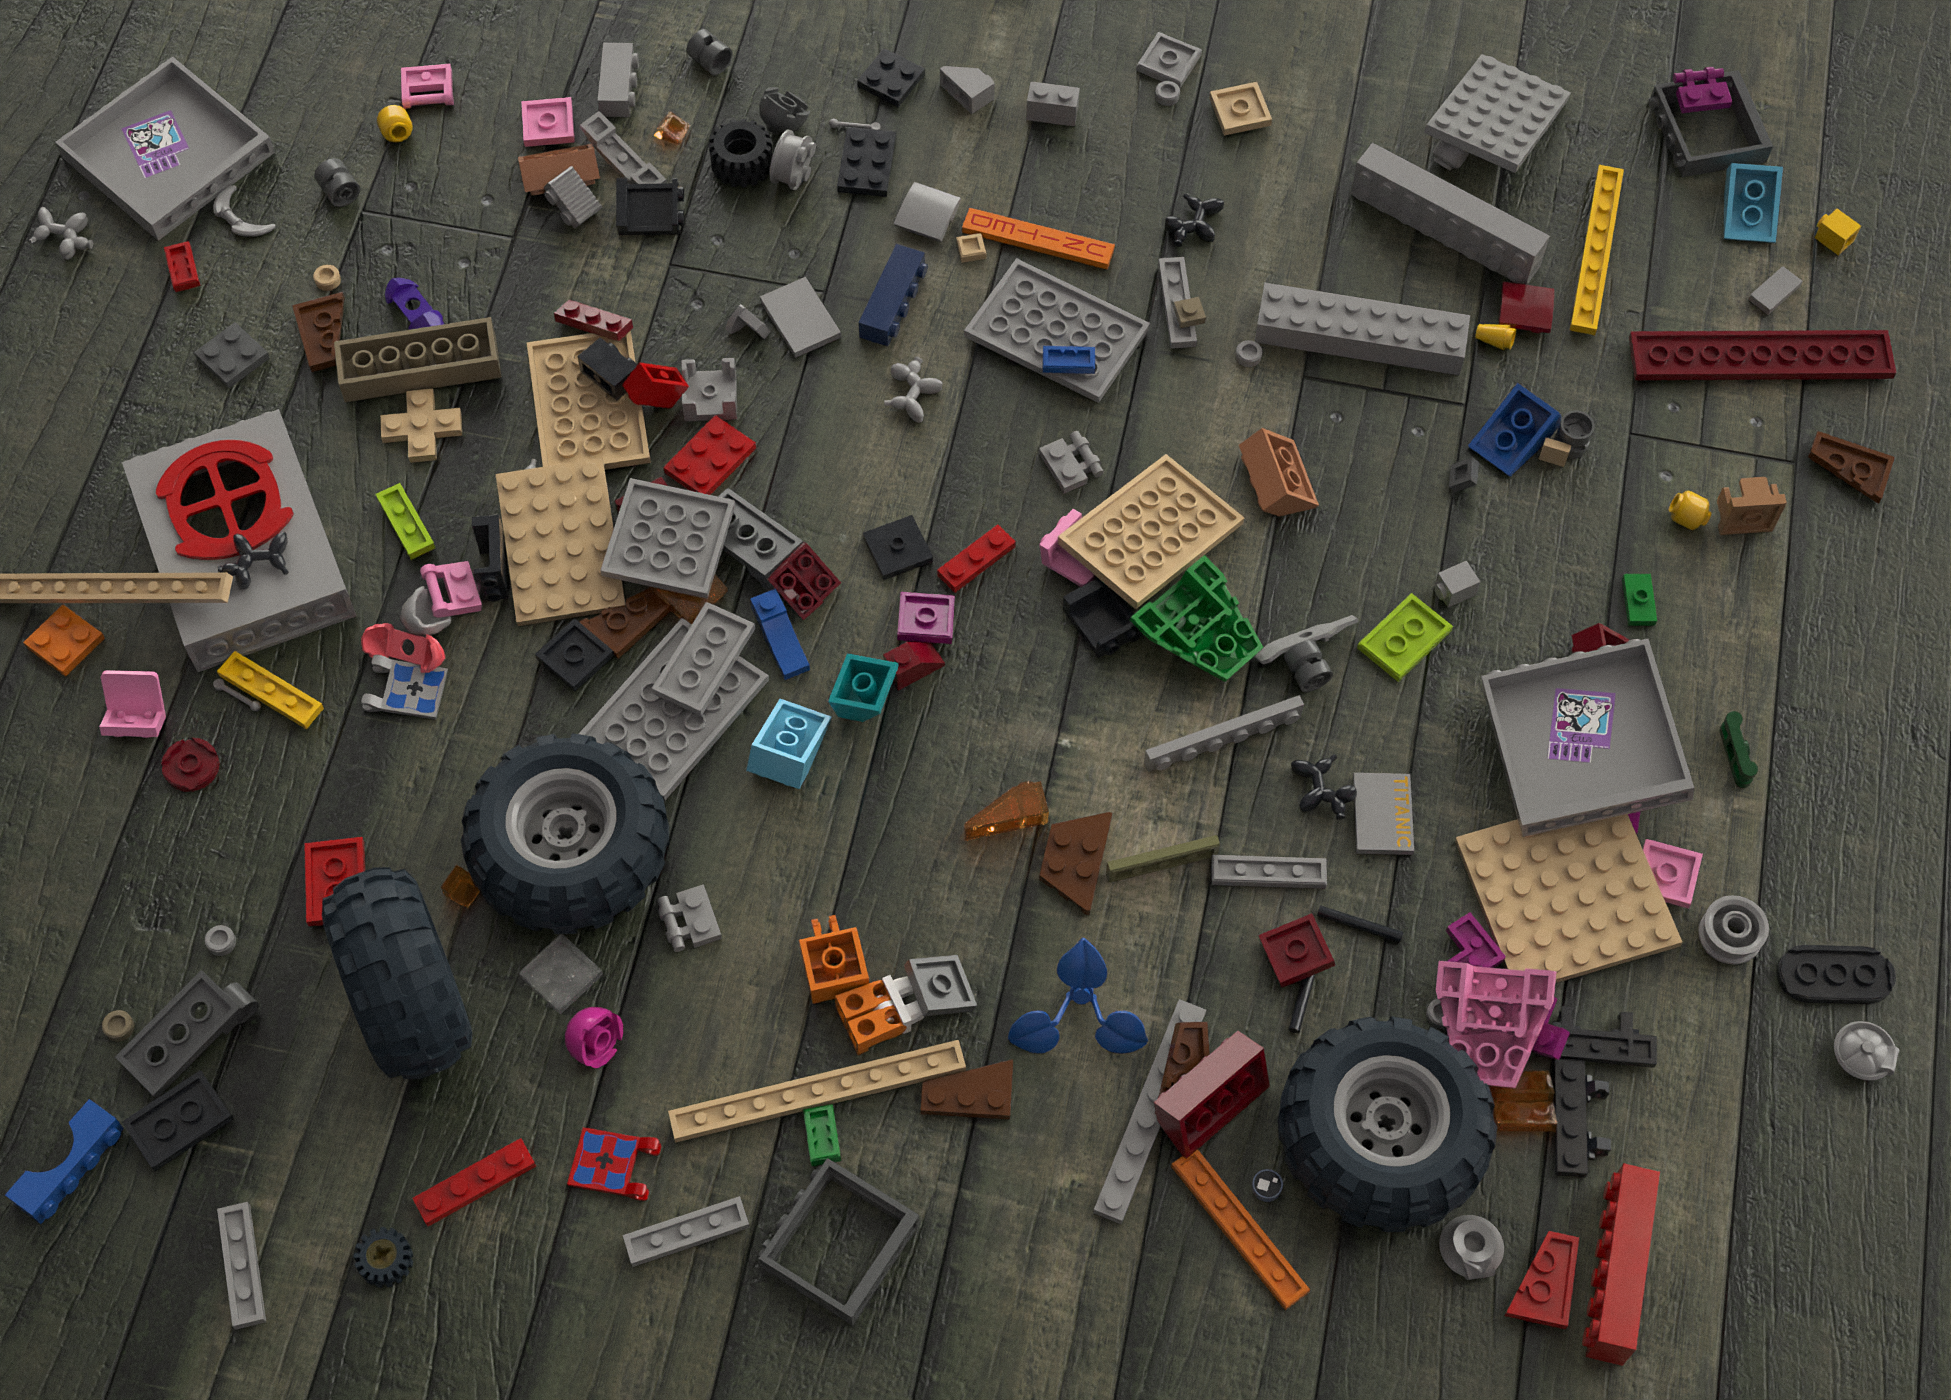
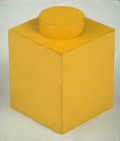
(1837, 231)

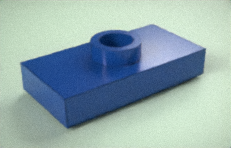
(1068, 359)

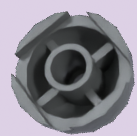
(782, 111)

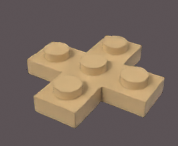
(421, 425)

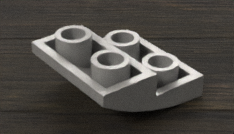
(927, 212)

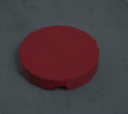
(190, 764)

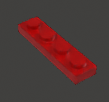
(474, 1182)

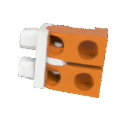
(877, 1012)

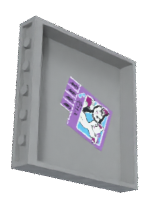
(165, 147)
(1586, 737)

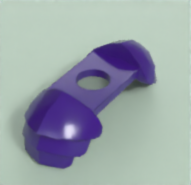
(402, 291)

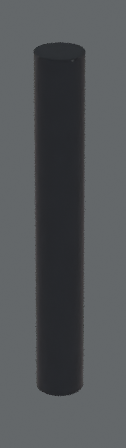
(1360, 924)
(1301, 1004)

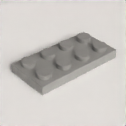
(703, 658)

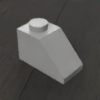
(968, 86)

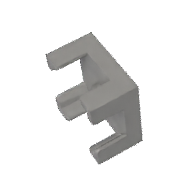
(710, 392)

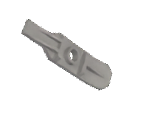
(1322, 631)

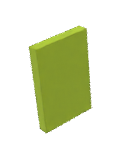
(1404, 637)

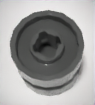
(709, 52)
(337, 182)
(1576, 430)
(1309, 667)

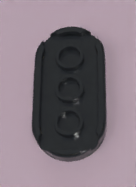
(1835, 974)

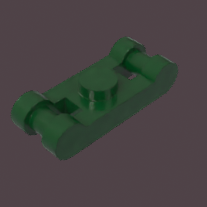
(1737, 750)

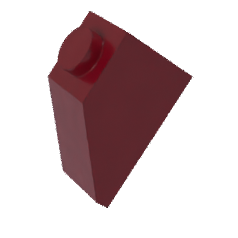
(914, 662)

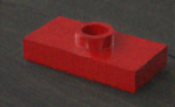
(182, 266)

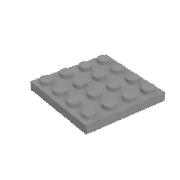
(668, 538)

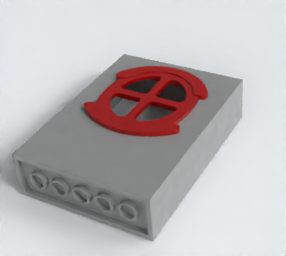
(274, 604)

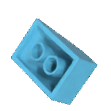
(1752, 202)
(788, 743)

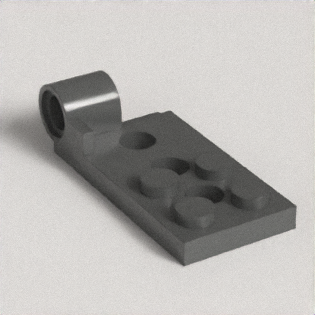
(766, 532)
(225, 1011)

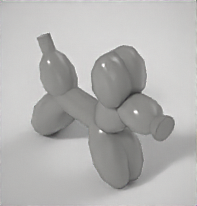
(73, 226)
(925, 386)

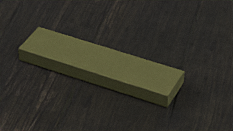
(1162, 858)

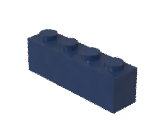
(892, 295)

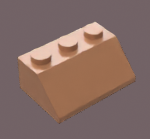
(545, 166)
(1277, 473)

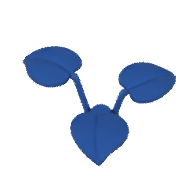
(1083, 971)

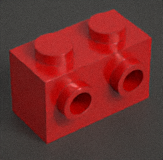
(655, 385)

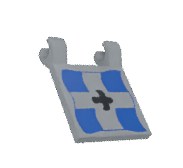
(407, 689)

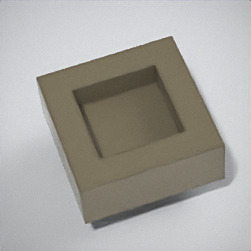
(1189, 312)

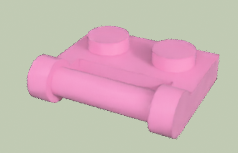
(426, 79)
(459, 586)

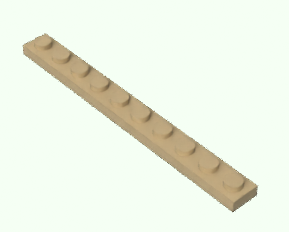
(115, 588)
(816, 1091)

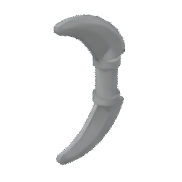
(222, 209)

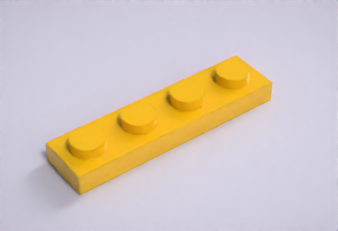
(270, 689)

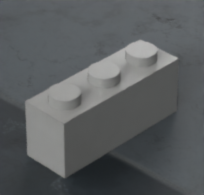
(617, 79)

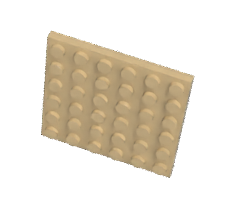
(1568, 896)

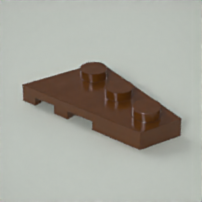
(319, 328)
(1855, 464)
(628, 624)
(1186, 1050)
(971, 1093)

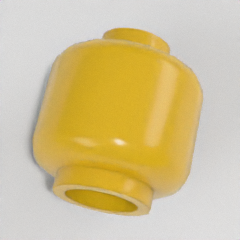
(394, 123)
(1690, 510)

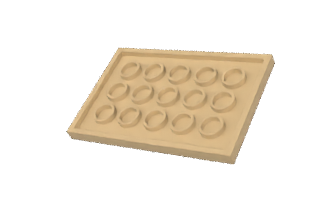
(577, 415)
(1150, 531)
(557, 540)

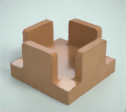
(1754, 511)

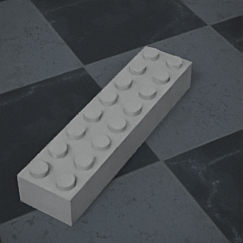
(1449, 214)
(1362, 328)

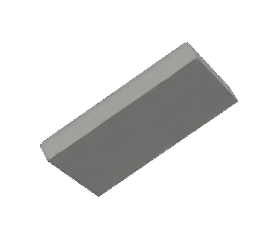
(800, 317)

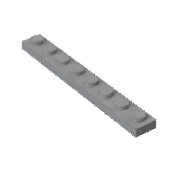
(1141, 1129)

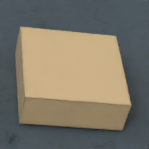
(971, 247)
(1555, 452)

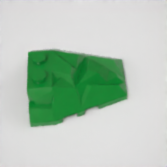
(1201, 622)

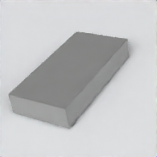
(1775, 290)

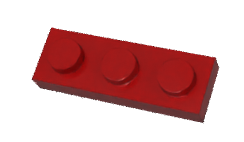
(976, 558)

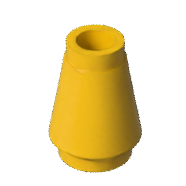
(1496, 335)

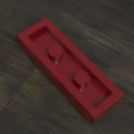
(593, 320)

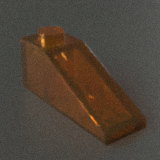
(1014, 810)

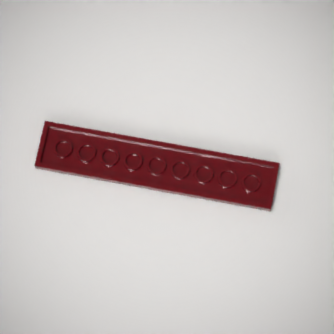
(1762, 355)

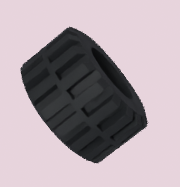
(739, 137)

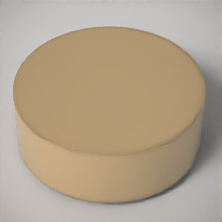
(327, 277)

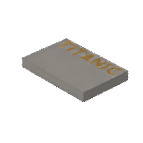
(1383, 814)

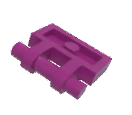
(1704, 96)

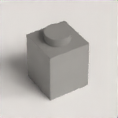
(1456, 584)

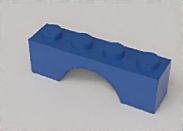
(42, 1191)

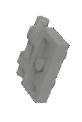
(1064, 466)
(698, 916)

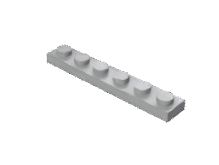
(1215, 737)

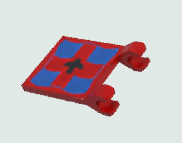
(607, 1162)

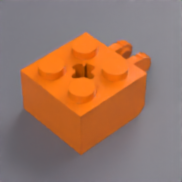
(835, 947)

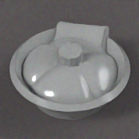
(1865, 1051)
(1472, 1246)

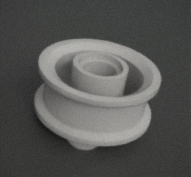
(792, 159)
(1730, 946)

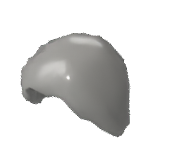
(418, 615)

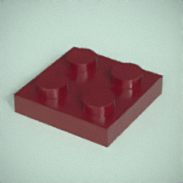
(1296, 950)

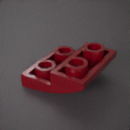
(1526, 307)
(804, 580)

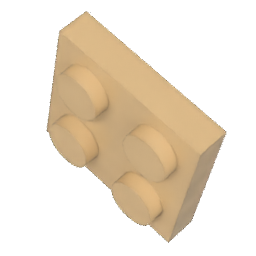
(1240, 108)

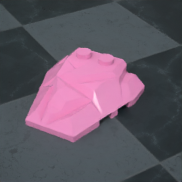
(1494, 1015)

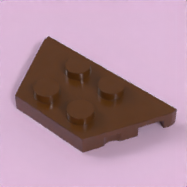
(1075, 858)

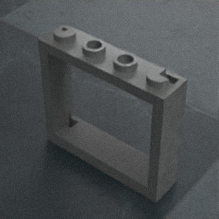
(1747, 116)
(802, 1205)

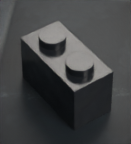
(606, 367)

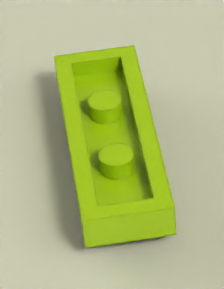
(405, 521)

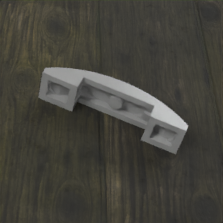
(617, 153)

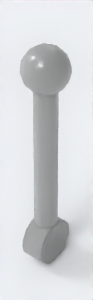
(833, 123)
(219, 685)

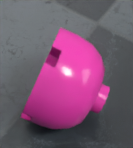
(592, 1036)

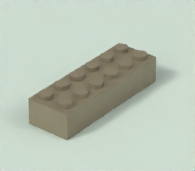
(417, 359)

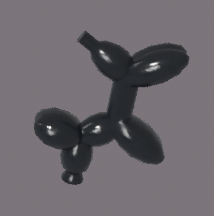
(1203, 230)
(248, 555)
(1314, 797)

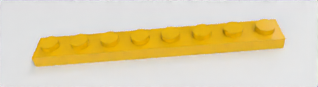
(1596, 250)

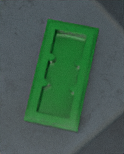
(1639, 600)
(822, 1134)

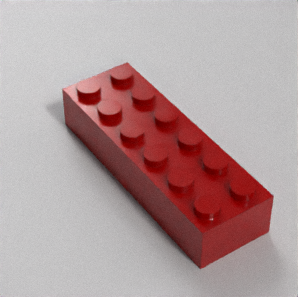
(1622, 1264)

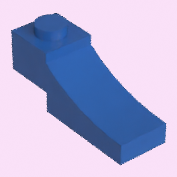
(779, 634)

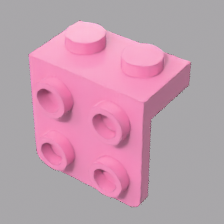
(1058, 558)
(132, 704)

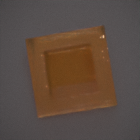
(672, 128)
(460, 887)

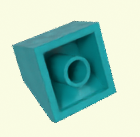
(862, 687)

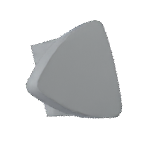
(744, 317)

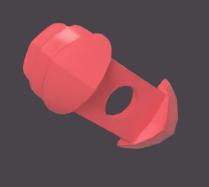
(388, 642)

